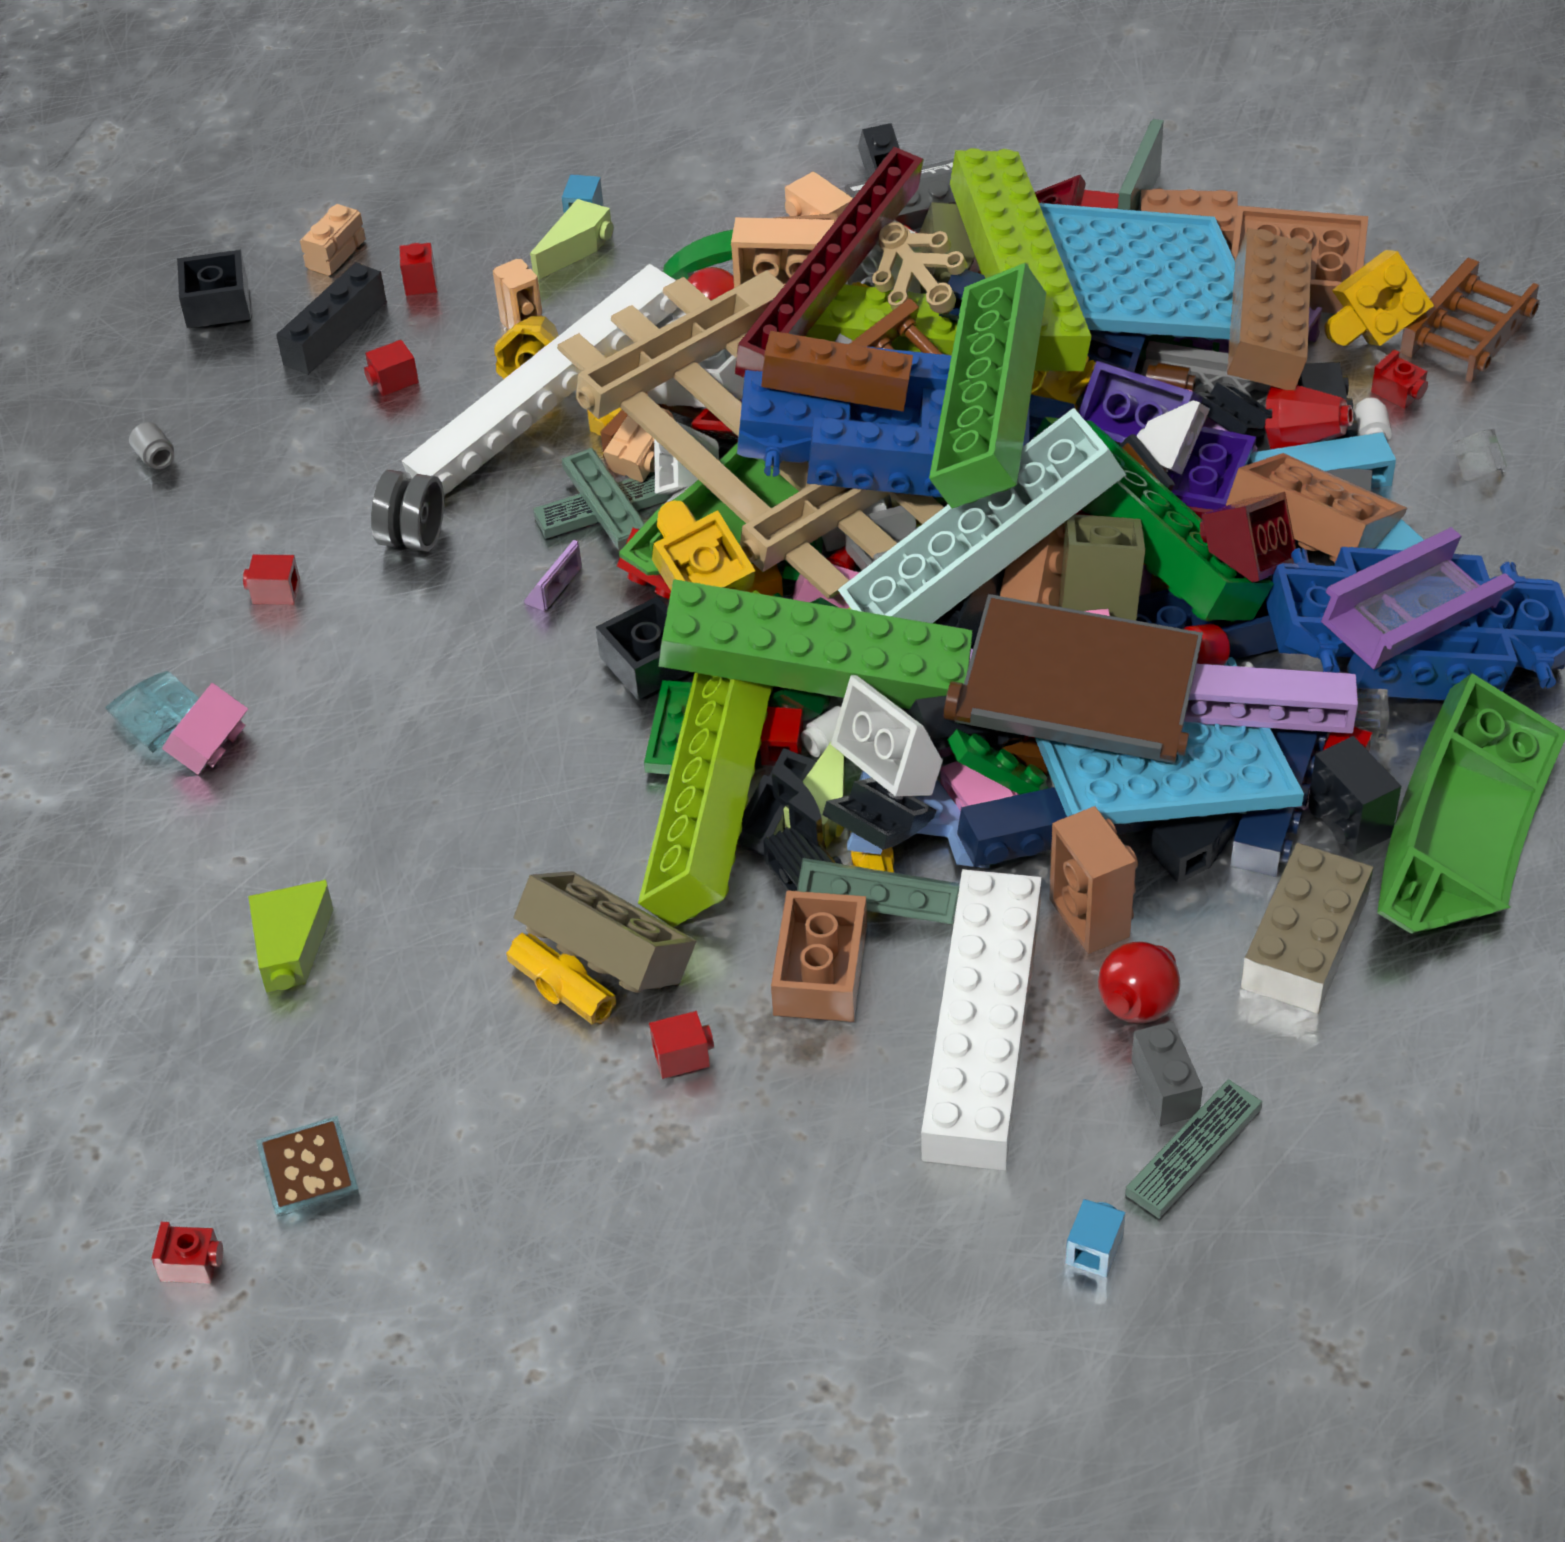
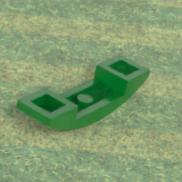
(699, 255)

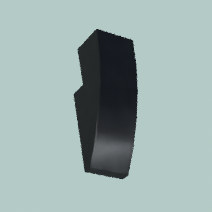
(764, 813)

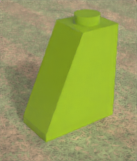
(289, 932)

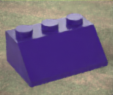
(1126, 401)
(1212, 468)

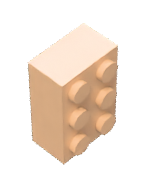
(773, 245)

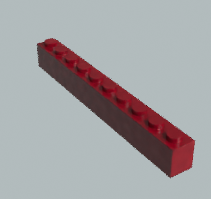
(834, 257)

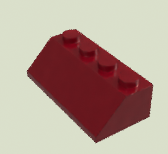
(1251, 535)

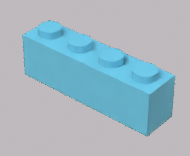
(1356, 452)

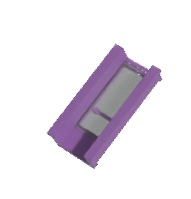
(1407, 599)

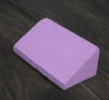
(556, 578)

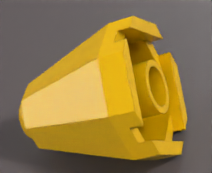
(523, 343)

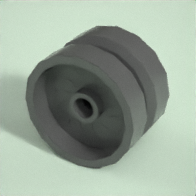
(407, 510)

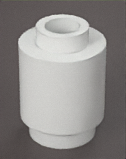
(1372, 418)
(820, 732)

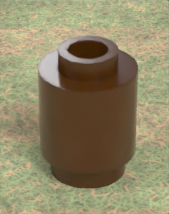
(1173, 375)

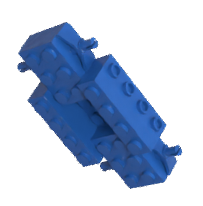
(847, 440)
(1519, 632)

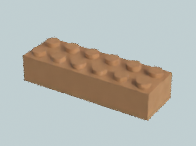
(1270, 309)

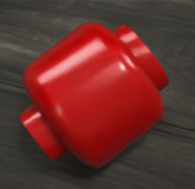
(1214, 644)

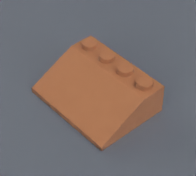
(1335, 239)
(1321, 506)

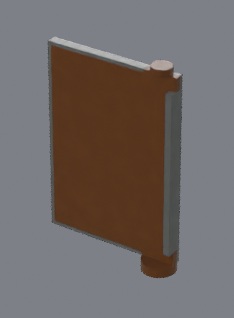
(1078, 679)

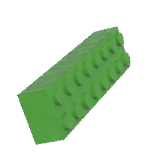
(988, 387)
(809, 644)

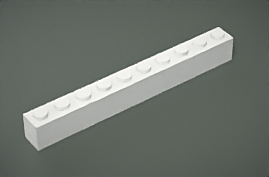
(534, 386)

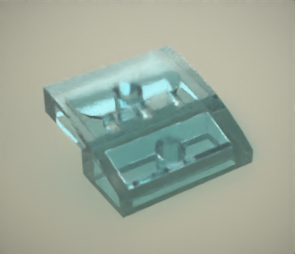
(153, 708)

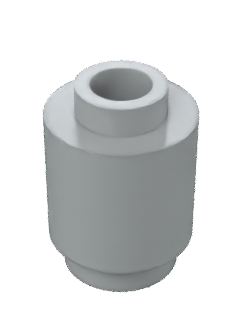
(152, 445)

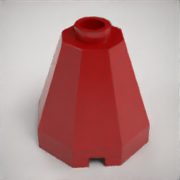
(1305, 417)

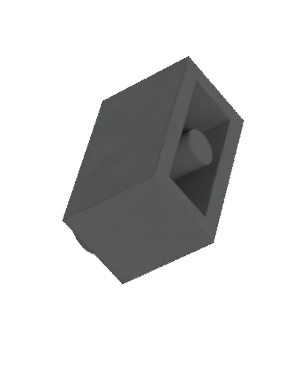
(1166, 1073)

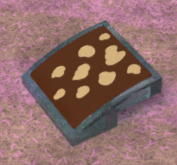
(307, 1166)

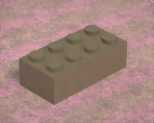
(1306, 928)
(604, 931)

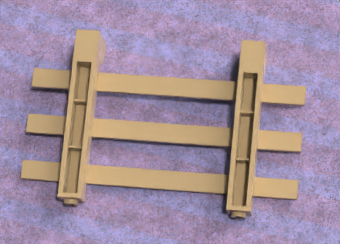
(675, 353)

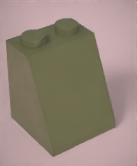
(947, 219)
(1102, 565)

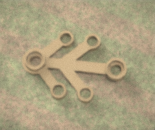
(896, 240)

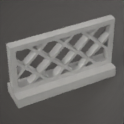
(1205, 364)

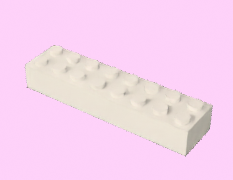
(982, 1021)

